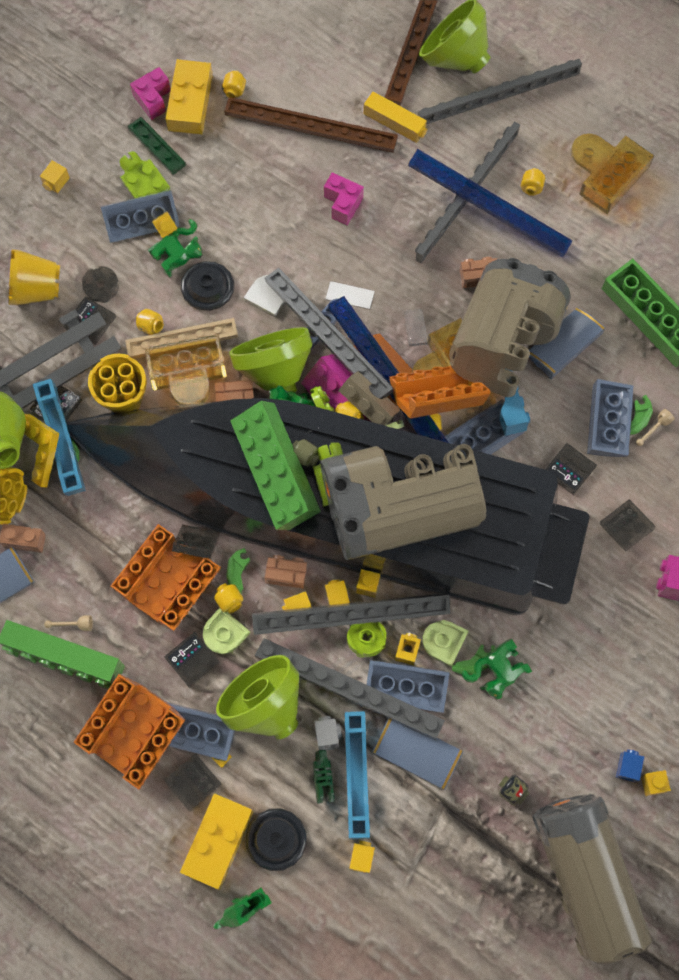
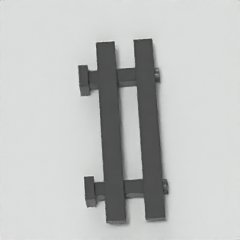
(77, 332)

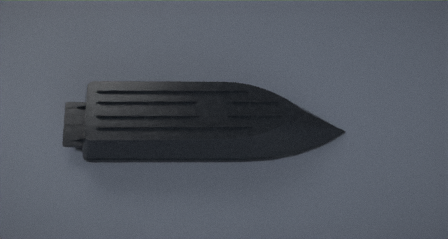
(197, 470)

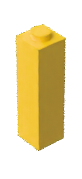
(395, 117)

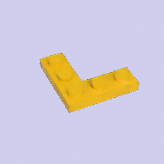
(47, 440)

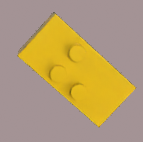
(189, 97)
(217, 841)

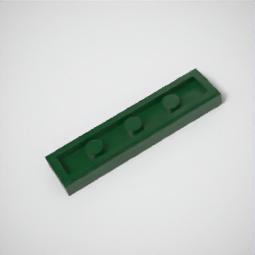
(156, 146)

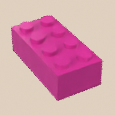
(330, 375)

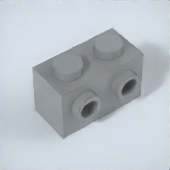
(327, 733)

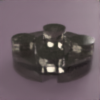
(104, 293)

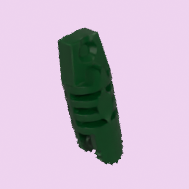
(323, 777)

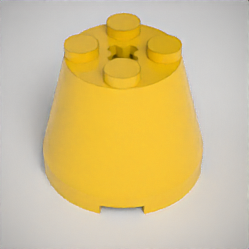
(32, 278)
(118, 383)
(12, 493)

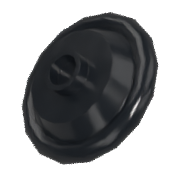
(207, 286)
(276, 839)

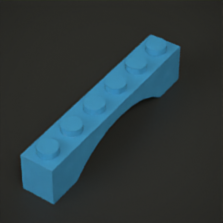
(513, 416)
(65, 456)
(357, 776)

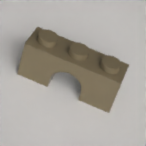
(358, 393)

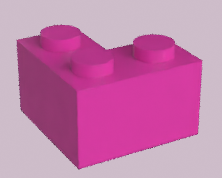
(149, 91)
(345, 195)
(669, 582)

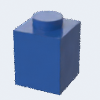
(630, 766)

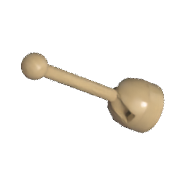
(664, 418)
(84, 623)

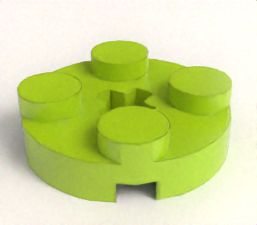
(321, 398)
(366, 648)

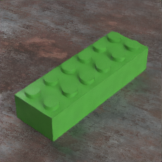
(646, 307)
(275, 466)
(60, 653)

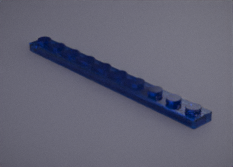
(490, 203)
(378, 359)

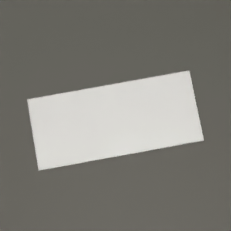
(354, 295)

